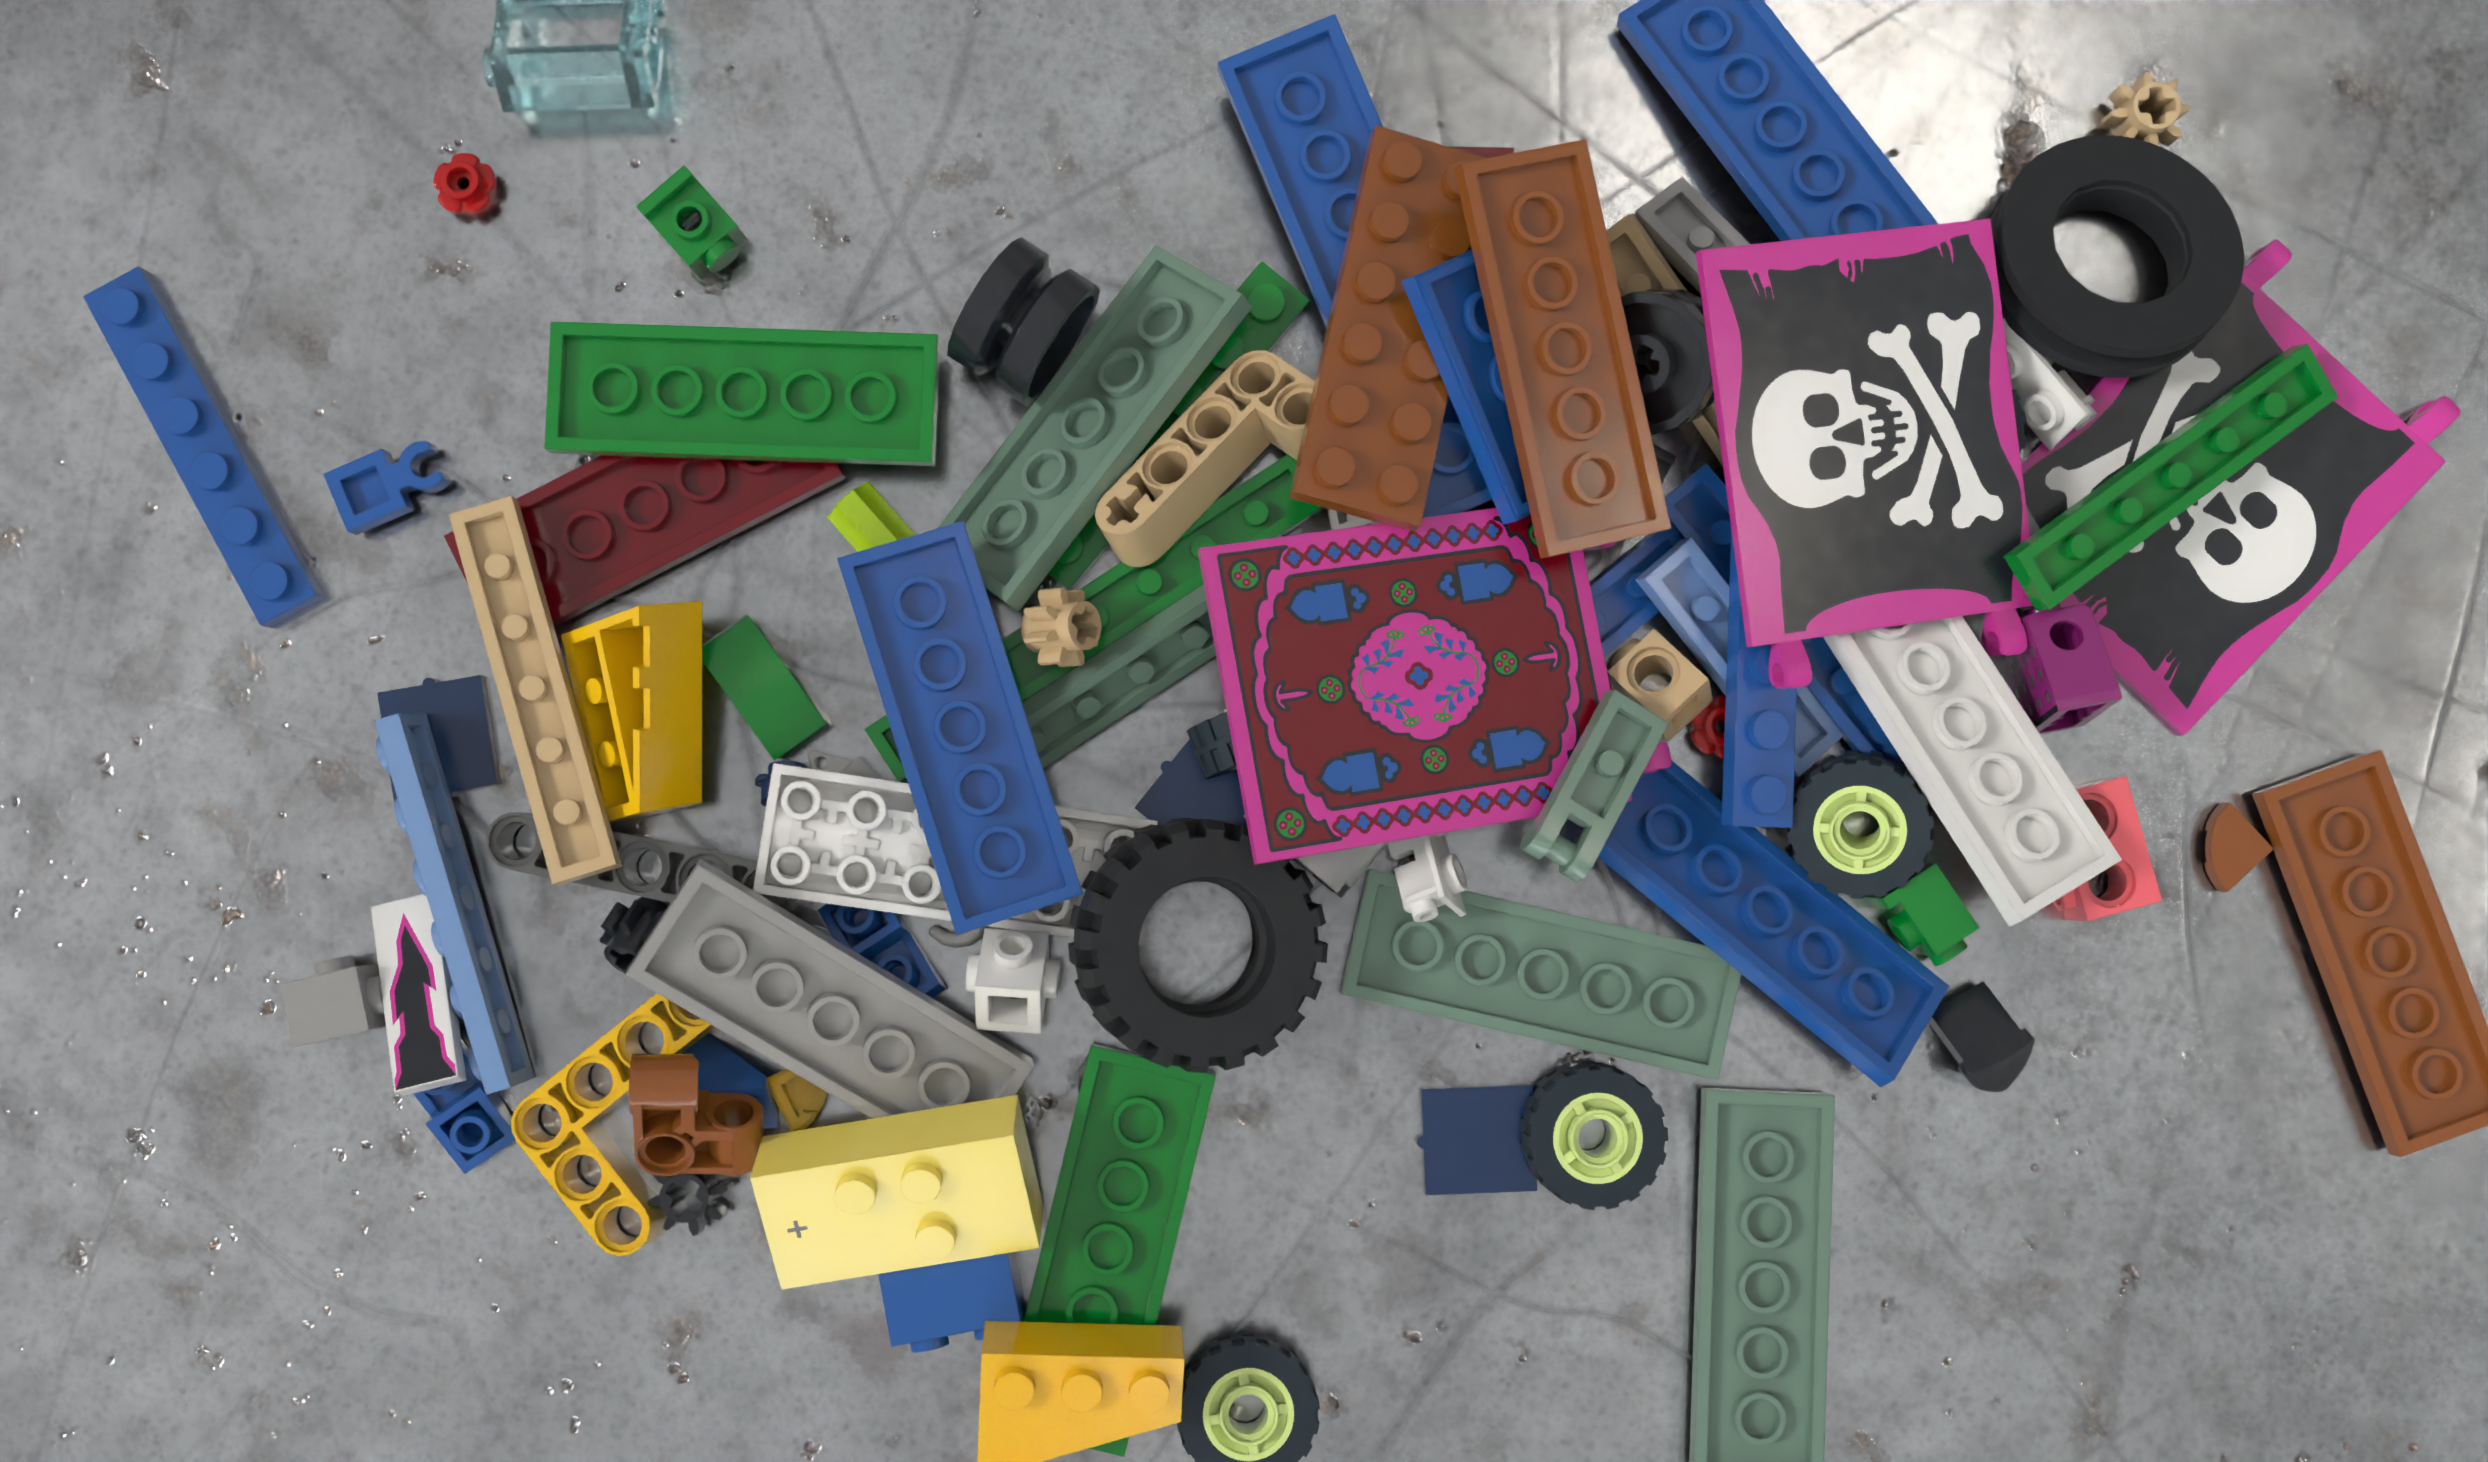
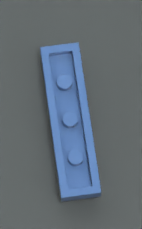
(1697, 607)

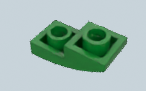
(761, 687)

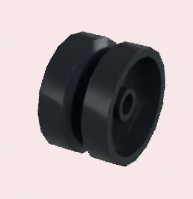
(1022, 321)
(1675, 330)

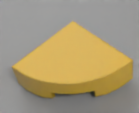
(797, 1099)

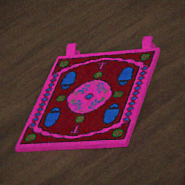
(1401, 678)

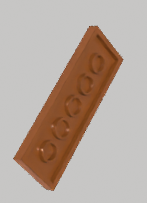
(1562, 347)
(1376, 382)
(2382, 949)

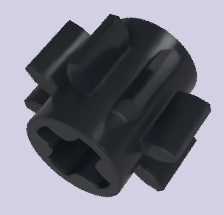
(628, 930)
(677, 1211)

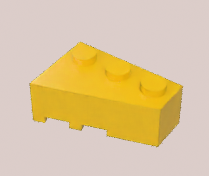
(642, 706)
(1074, 1386)

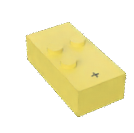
(898, 1192)

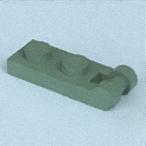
(1595, 784)

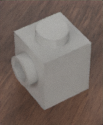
(333, 1002)

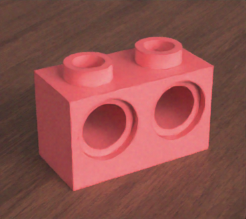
(2130, 880)

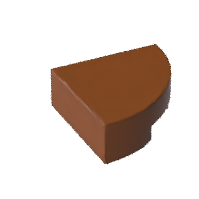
(2231, 847)

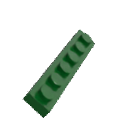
(1273, 313)
(2170, 477)

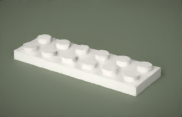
(1977, 761)

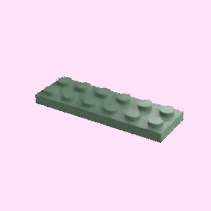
(1094, 421)
(1546, 977)
(1762, 1276)

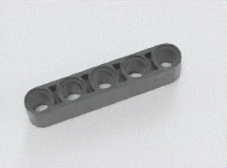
(676, 858)

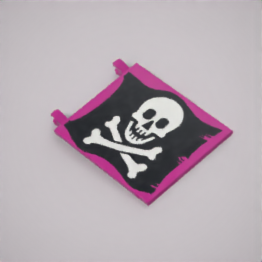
(1866, 435)
(2254, 552)

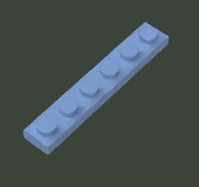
(448, 881)

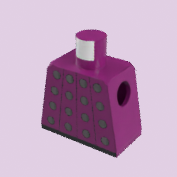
(2065, 669)

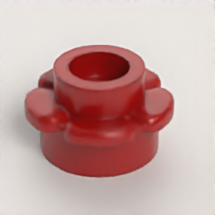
(479, 192)
(1704, 730)

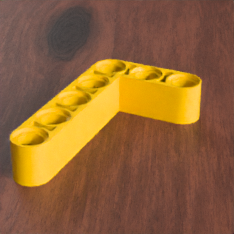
(584, 1135)

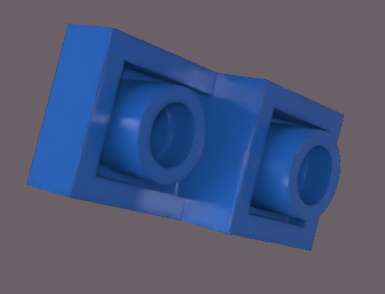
(884, 941)
(467, 1119)

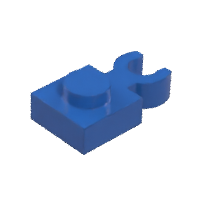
(377, 488)

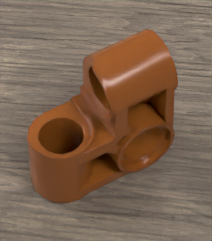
(688, 1127)

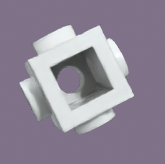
(1012, 966)

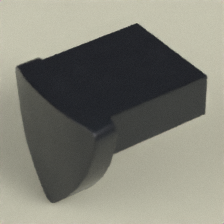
(1983, 1038)

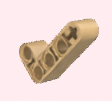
(1204, 451)

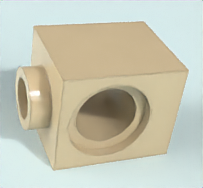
(1680, 700)

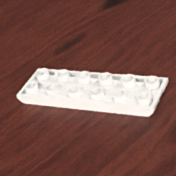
(865, 848)

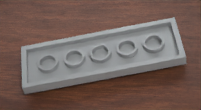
(817, 1004)

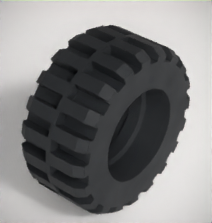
(1261, 999)

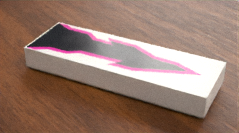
(416, 998)

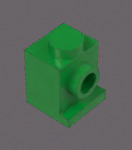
(675, 206)
(1928, 915)

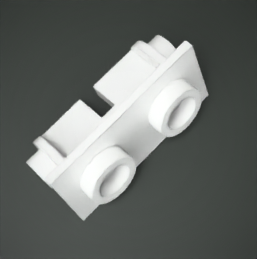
(2049, 398)
(1430, 879)

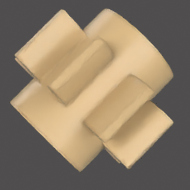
(2146, 111)
(1061, 627)

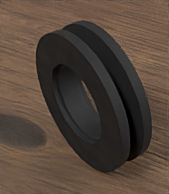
(2164, 200)

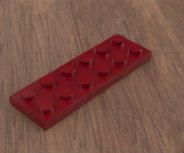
(642, 515)

